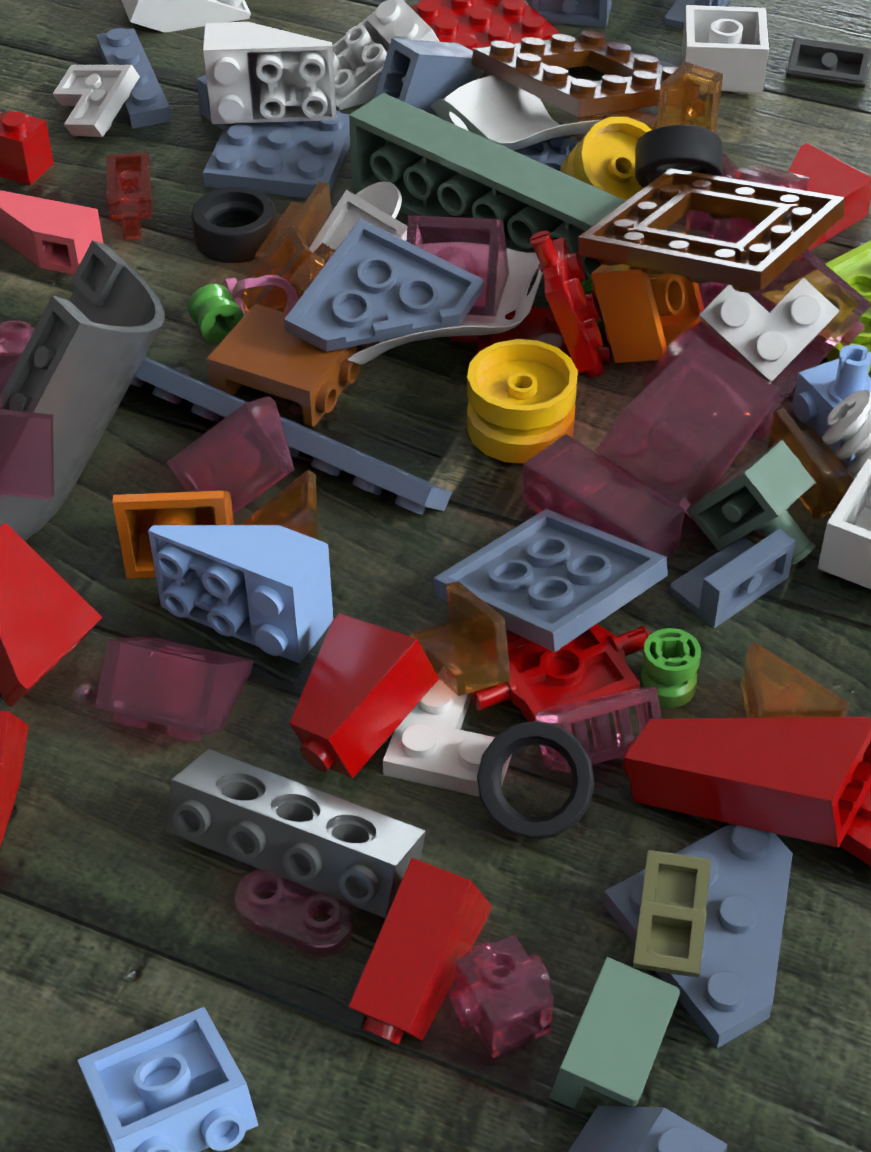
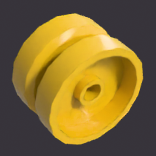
(608, 156)
(520, 399)

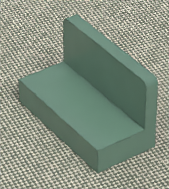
(616, 1036)

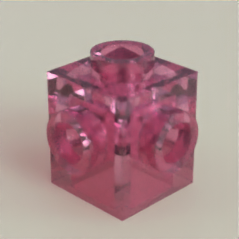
(503, 995)

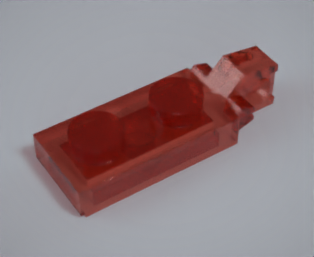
(129, 191)

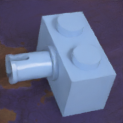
(827, 385)

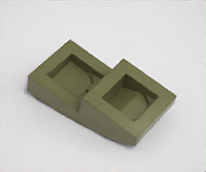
(672, 914)

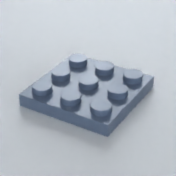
(279, 156)
(555, 577)

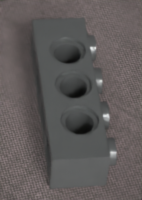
(293, 830)

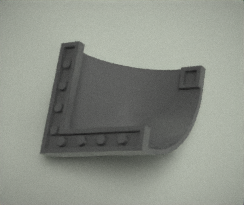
(80, 370)

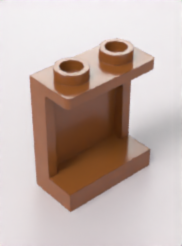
(281, 364)

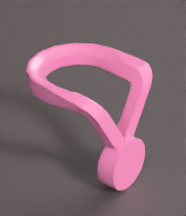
(237, 289)

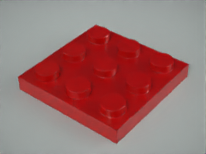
(483, 21)

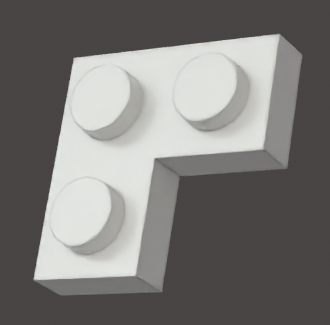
(96, 94)
(768, 339)
(433, 748)

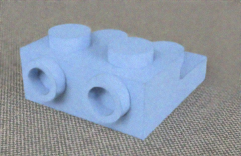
(170, 1089)

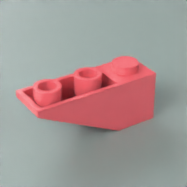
(48, 231)

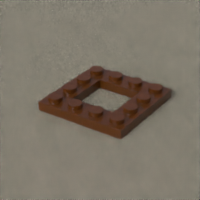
(540, 70)
(783, 217)

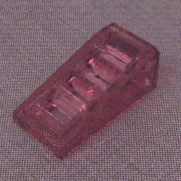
(573, 715)

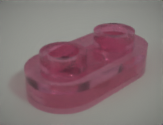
(290, 912)

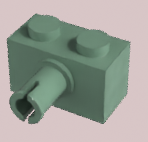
(756, 500)

